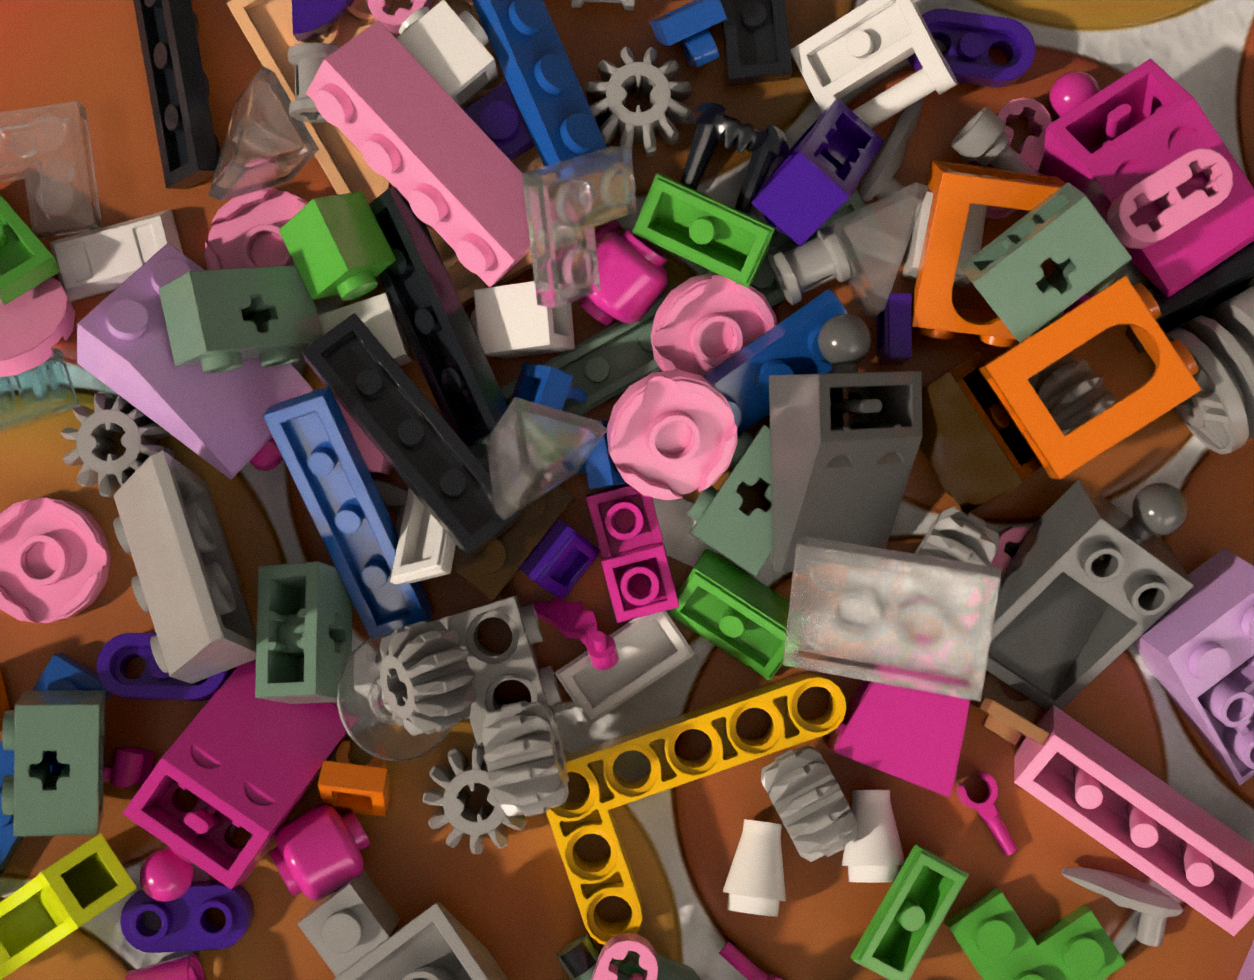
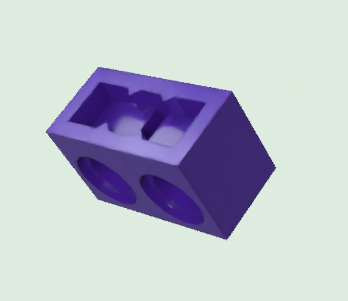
(818, 173)

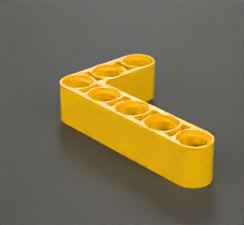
(667, 770)

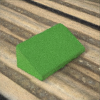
(704, 230)
(734, 613)
(909, 914)

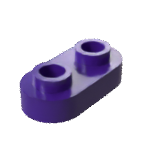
(971, 37)
(153, 682)
(186, 921)

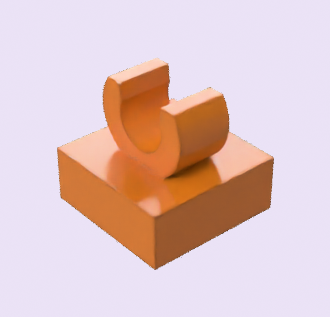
(354, 786)

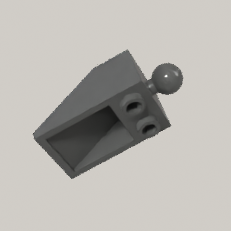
(841, 446)
(1069, 612)

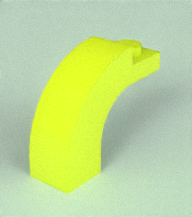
(60, 902)

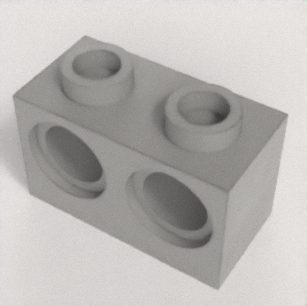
(516, 663)

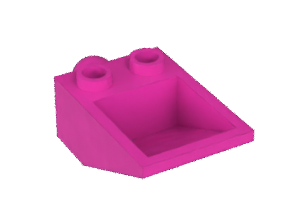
(1125, 135)
(248, 768)

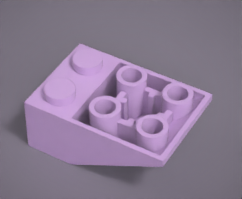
(1206, 659)

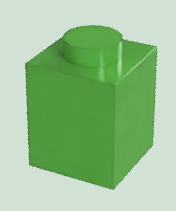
(337, 246)

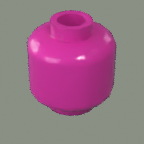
(629, 278)
(319, 851)

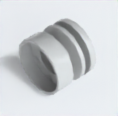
(1224, 354)

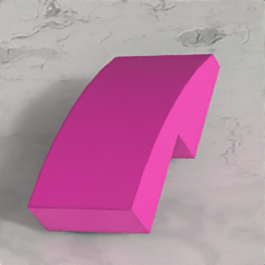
(632, 552)

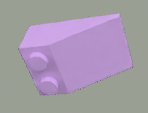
(130, 352)

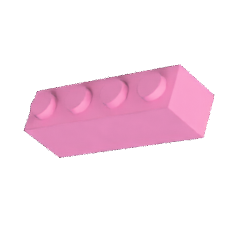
(426, 149)
(1140, 819)

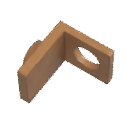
(1008, 716)

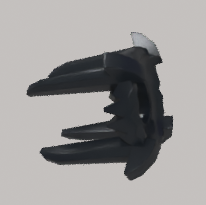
(715, 126)

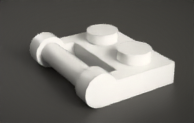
(867, 45)

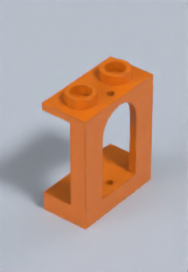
(953, 190)
(1166, 389)

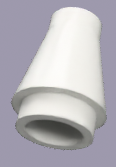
(878, 849)
(757, 871)

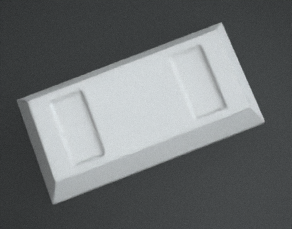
(109, 255)
(422, 546)
(646, 652)

